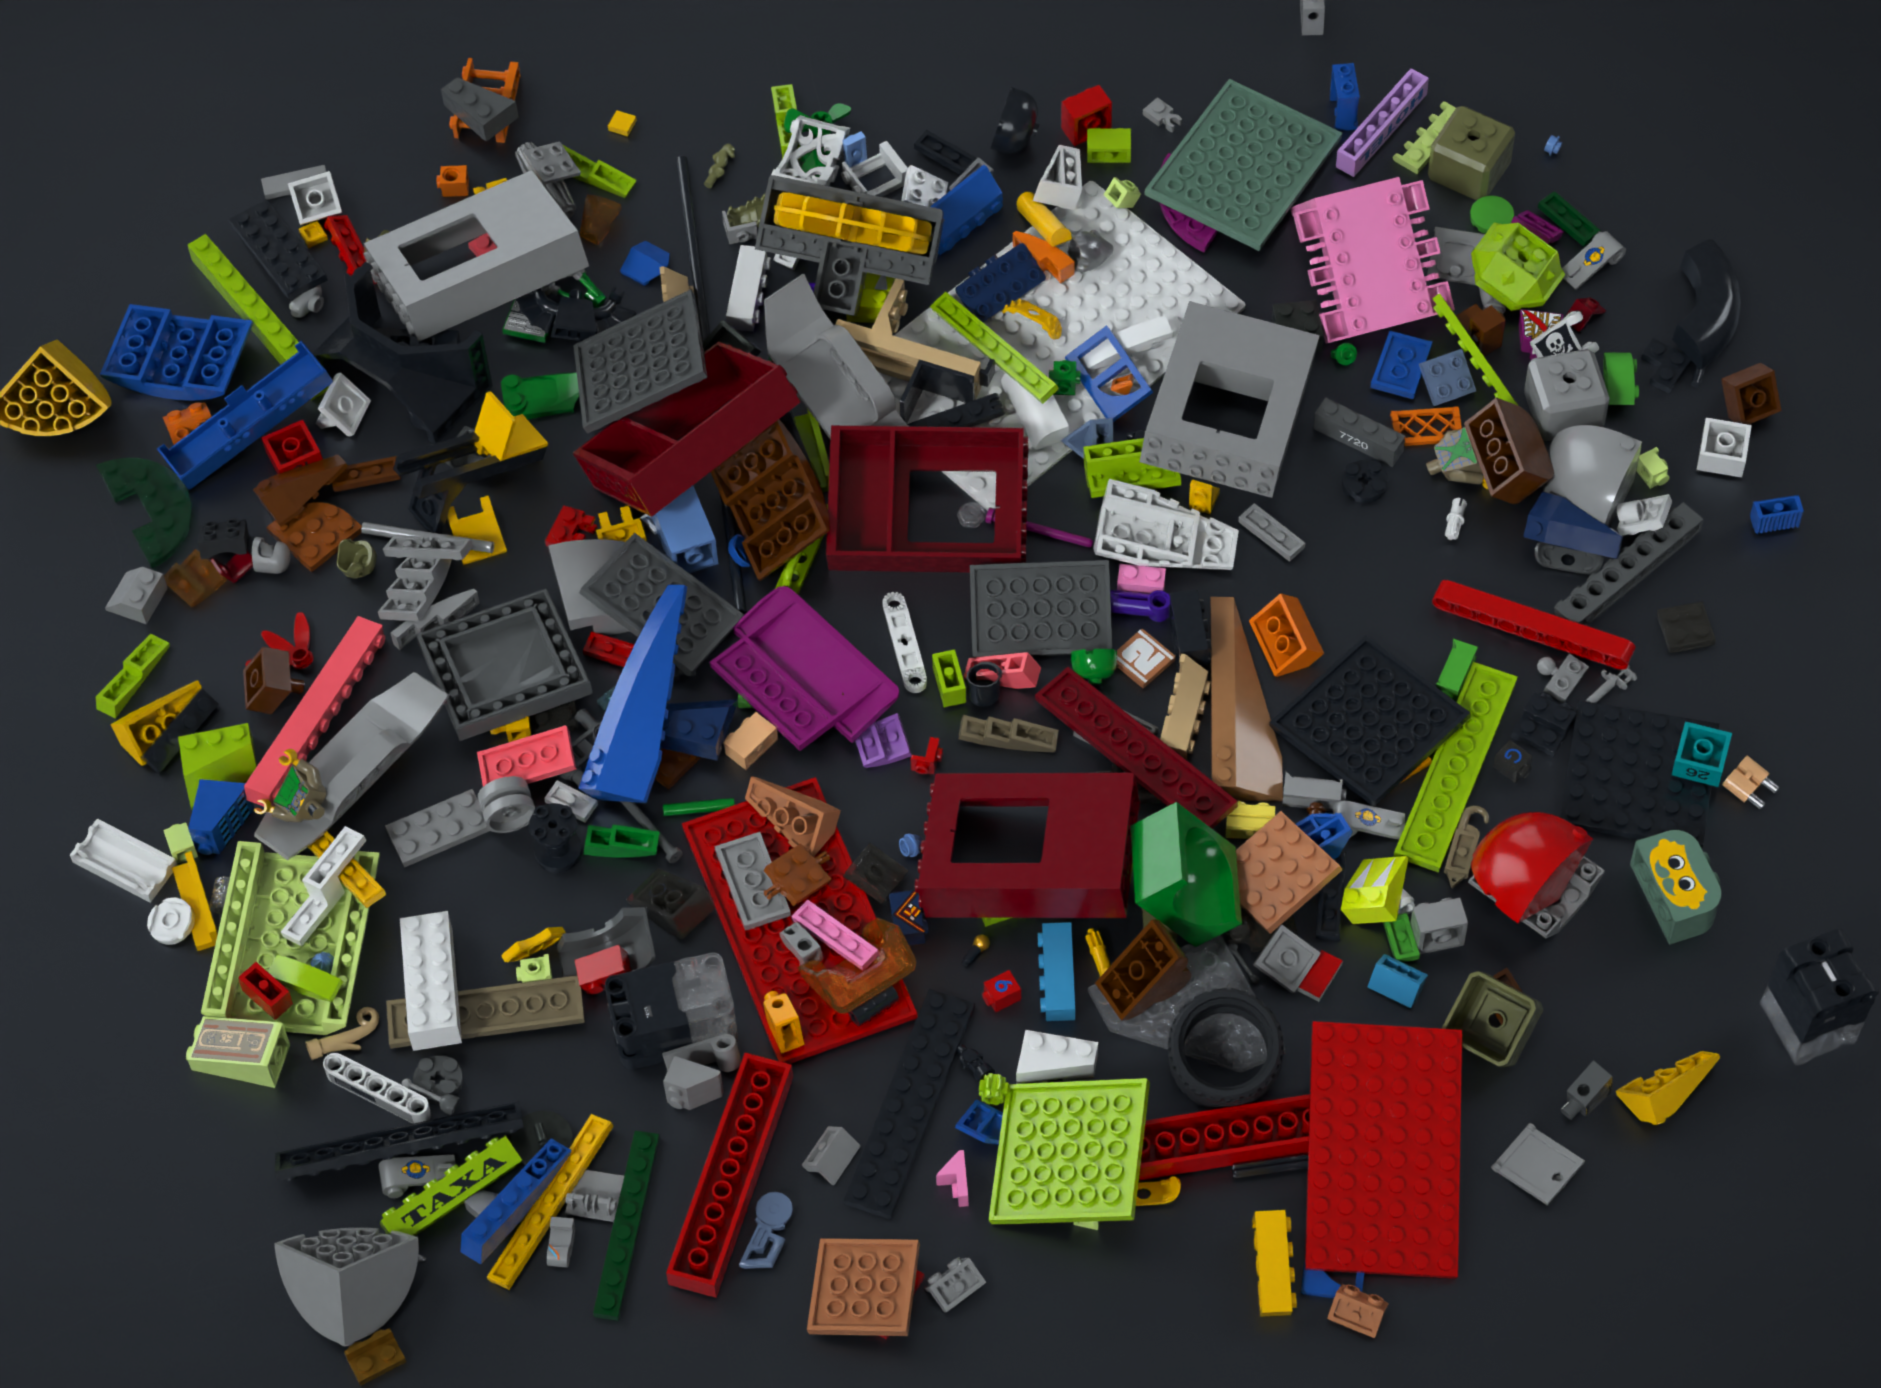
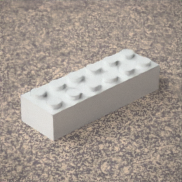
(430, 981)

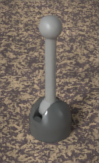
(447, 1102)

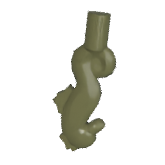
(721, 160)

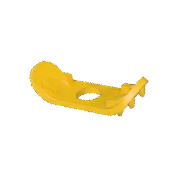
(1048, 321)
(1161, 1191)

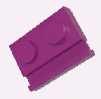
(1538, 226)

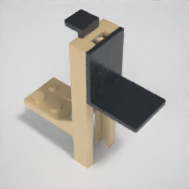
(918, 364)

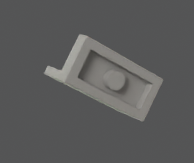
(832, 1154)

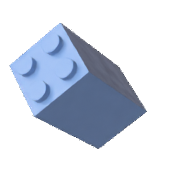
(686, 533)

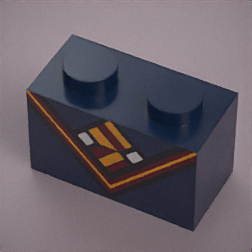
(908, 916)

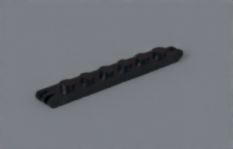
(965, 415)

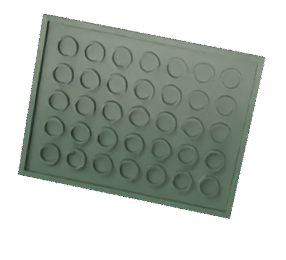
(1243, 164)

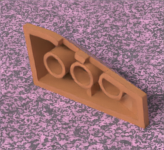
(794, 814)

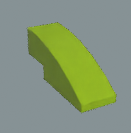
(305, 978)

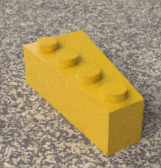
(1273, 1263)

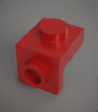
(928, 763)

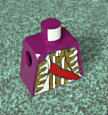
(1534, 324)

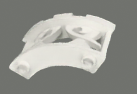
(831, 142)

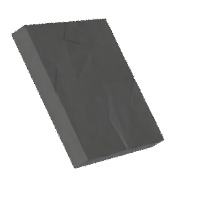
(504, 664)

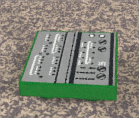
(519, 326)

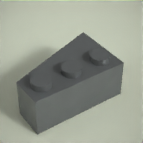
(479, 108)

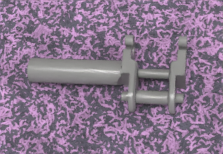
(1611, 681)

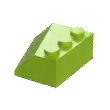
(218, 756)

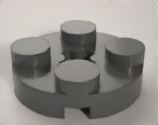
(434, 1066)

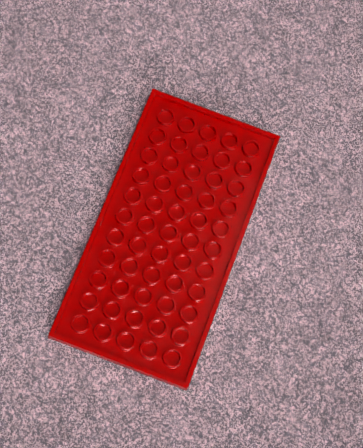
(761, 952)

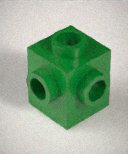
(1065, 377)

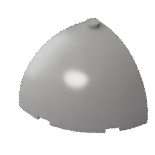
(1593, 468)
(348, 1278)

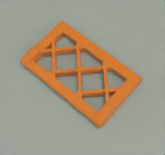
(1436, 413)

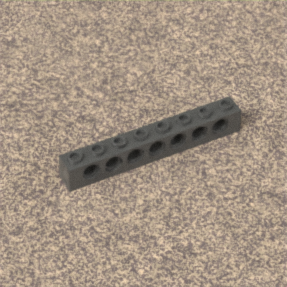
(1687, 526)

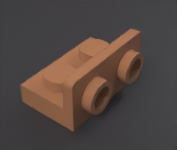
(1358, 1310)

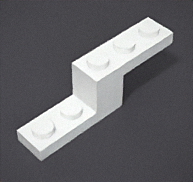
(323, 886)

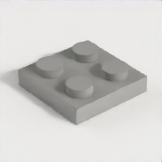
(1286, 958)

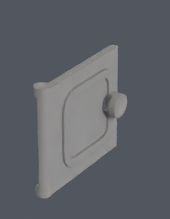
(1455, 259)
(1534, 1161)

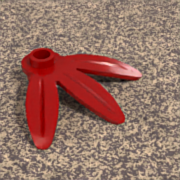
(299, 655)

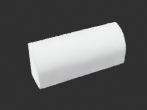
(1042, 422)

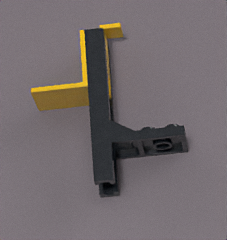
(506, 437)

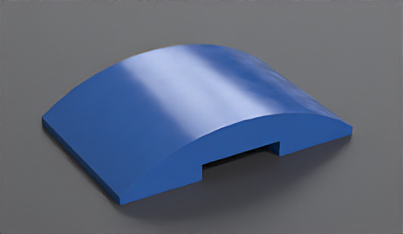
(175, 353)

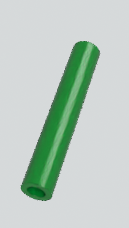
(697, 806)

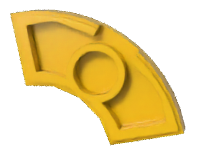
(543, 940)

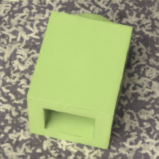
(180, 842)

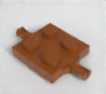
(797, 875)

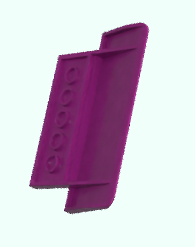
(796, 669)

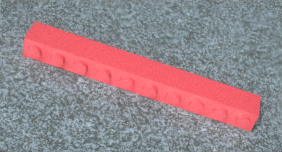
(317, 707)

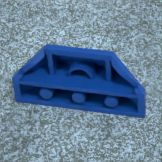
(1327, 831)

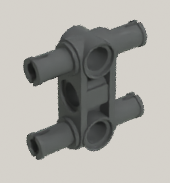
(583, 745)

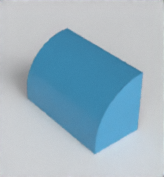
(1397, 980)

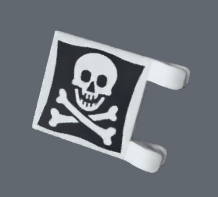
(1561, 338)

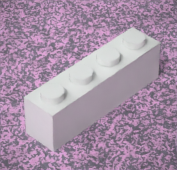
(747, 288)

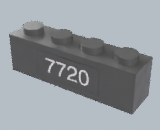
(1359, 432)

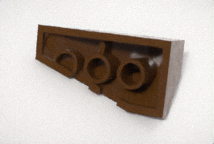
(288, 491)

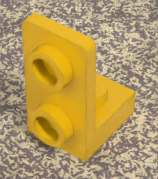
(1202, 496)

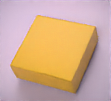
(622, 123)
(313, 234)

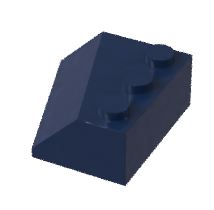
(698, 727)

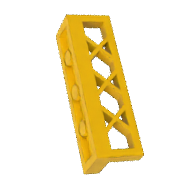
(194, 895)

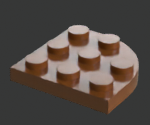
(316, 533)

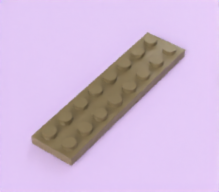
(503, 1009)

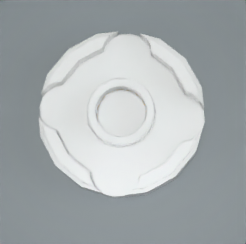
(171, 921)

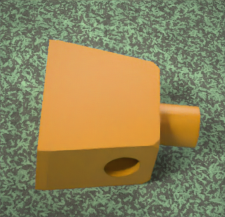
(780, 1013)

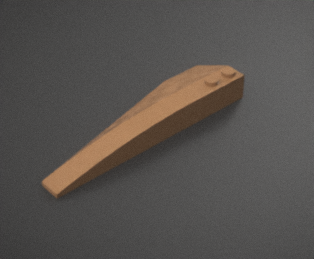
(1243, 744)

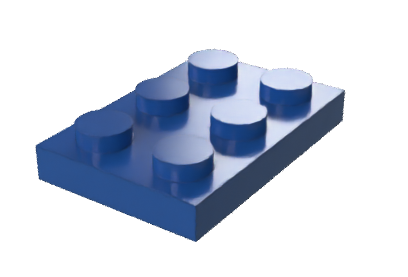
(1399, 364)

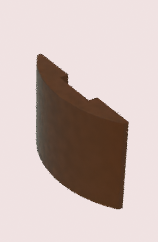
(773, 498)

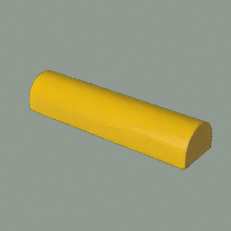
(1043, 220)

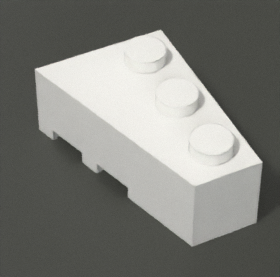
(1062, 179)
(1055, 1057)

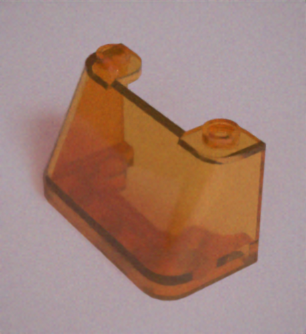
(848, 986)

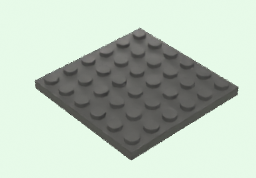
(639, 361)

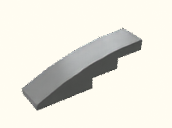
(436, 615)

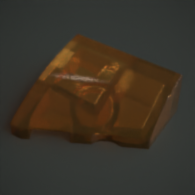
(597, 217)

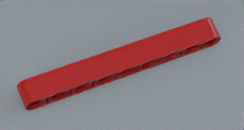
(1533, 624)

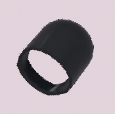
(983, 692)

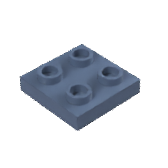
(1447, 377)

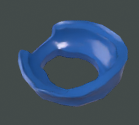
(736, 542)

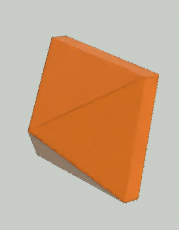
(1123, 384)

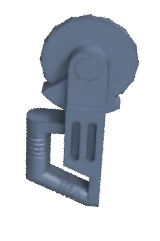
(772, 1213)

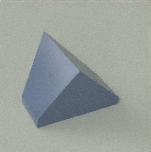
(1091, 433)

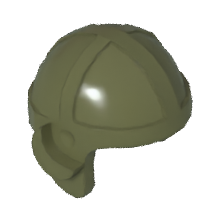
(356, 558)

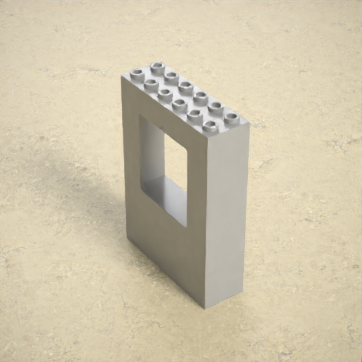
(532, 250)
(1238, 357)

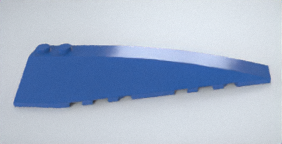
(632, 728)

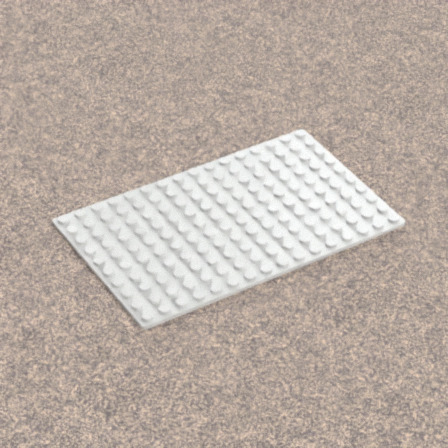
(1133, 285)

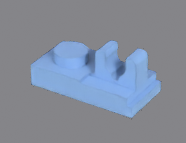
(854, 149)

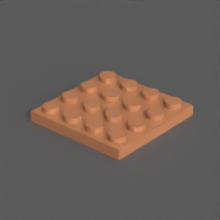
(1280, 871)
(863, 1287)

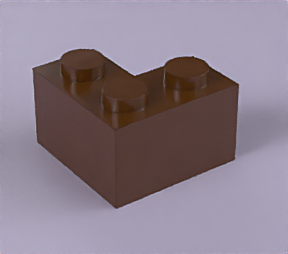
(1484, 327)

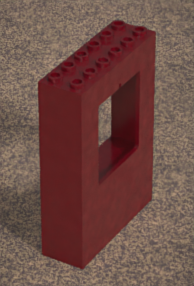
(640, 453)
(872, 495)
(1083, 856)

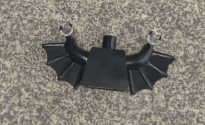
(573, 316)

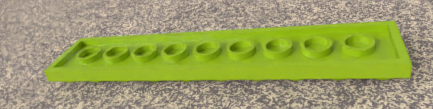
(1455, 769)

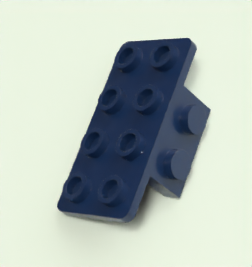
(1000, 282)

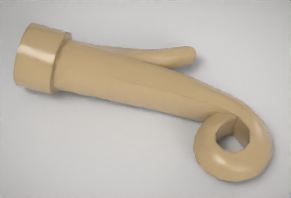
(344, 1040)

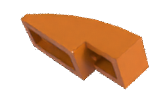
(1046, 256)

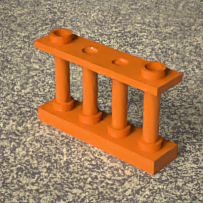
(511, 79)

